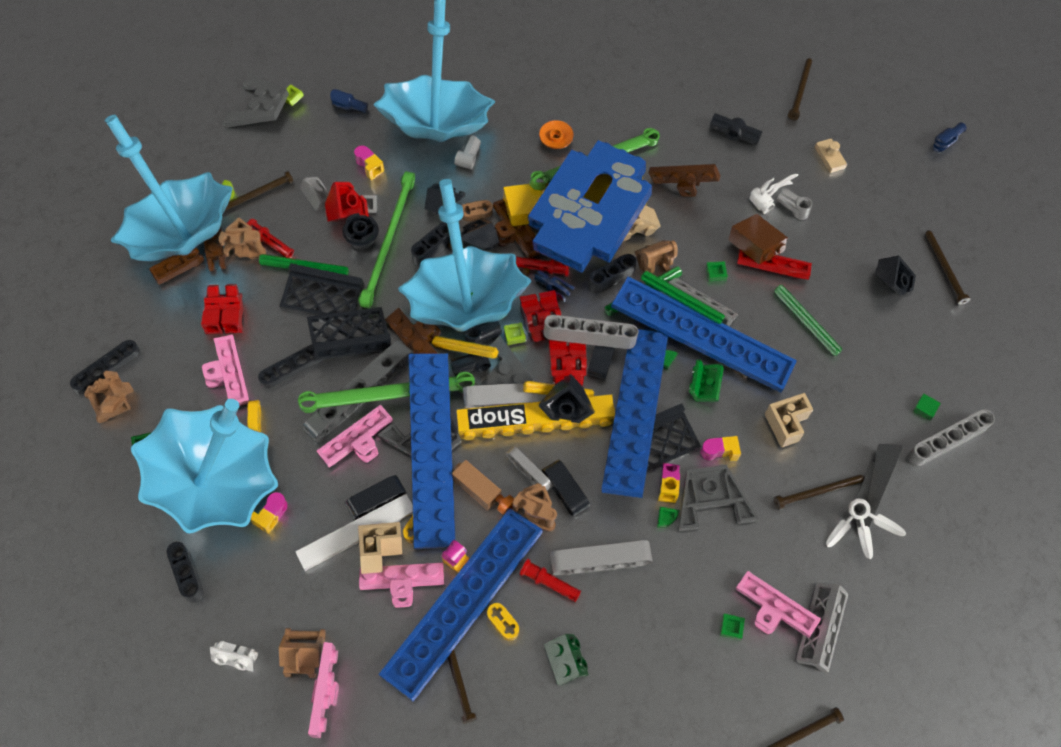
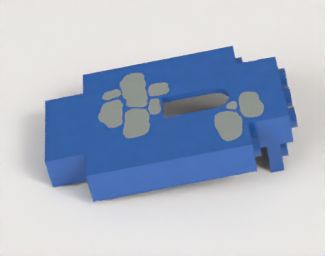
(577, 228)

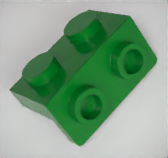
(706, 382)

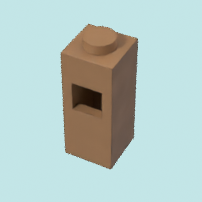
(476, 484)

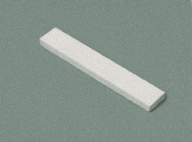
(348, 535)

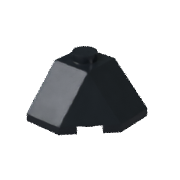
(434, 198)
(480, 234)
(896, 274)
(567, 401)

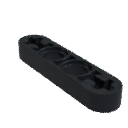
(290, 361)
(103, 363)

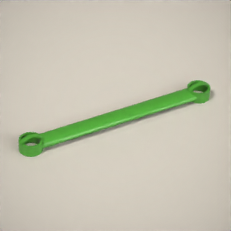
(628, 145)
(367, 295)
(370, 393)

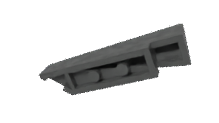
(877, 478)

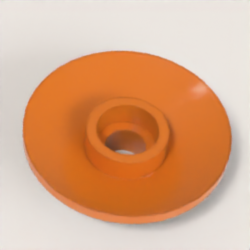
(556, 134)

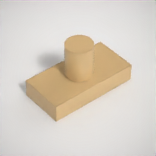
(830, 155)

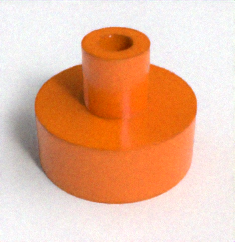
(504, 503)

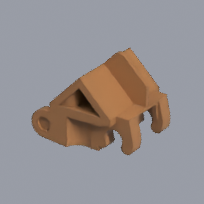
(242, 239)
(659, 253)
(115, 393)
(536, 506)
(301, 657)

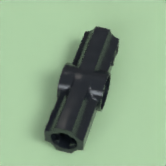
(735, 129)

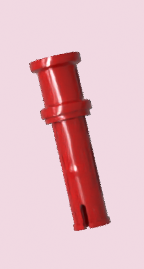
(271, 240)
(549, 266)
(541, 576)

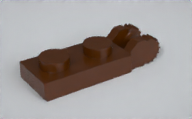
(214, 251)
(175, 265)

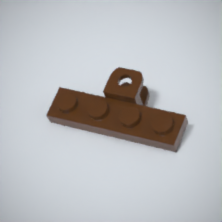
(686, 176)
(521, 233)
(414, 336)

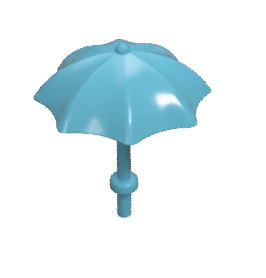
(435, 106)
(176, 212)
(444, 284)
(204, 467)

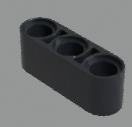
(425, 246)
(616, 266)
(600, 361)
(566, 488)
(375, 497)
(189, 580)

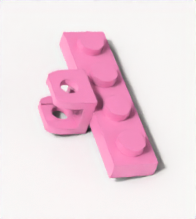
(226, 370)
(356, 438)
(402, 580)
(776, 607)
(324, 691)

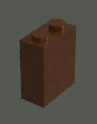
(758, 238)

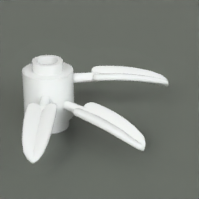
(762, 199)
(863, 531)

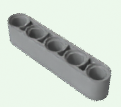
(590, 331)
(498, 395)
(957, 432)
(600, 557)

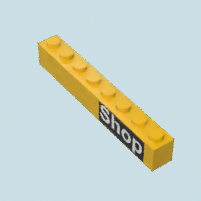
(526, 419)

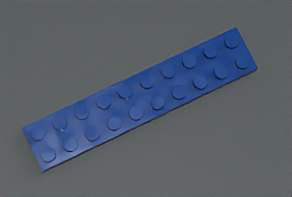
(704, 335)
(635, 416)
(431, 451)
(460, 604)

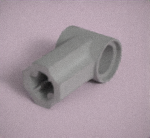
(467, 155)
(799, 205)

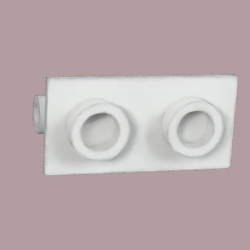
(224, 654)

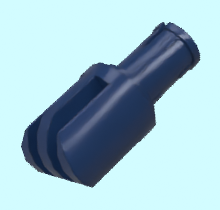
(347, 101)
(948, 137)
(553, 283)

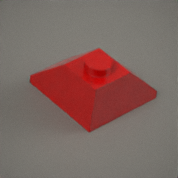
(344, 202)

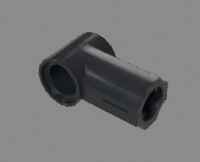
(483, 332)
(470, 363)

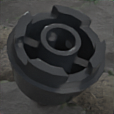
(360, 231)

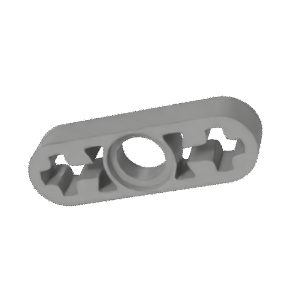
(528, 468)

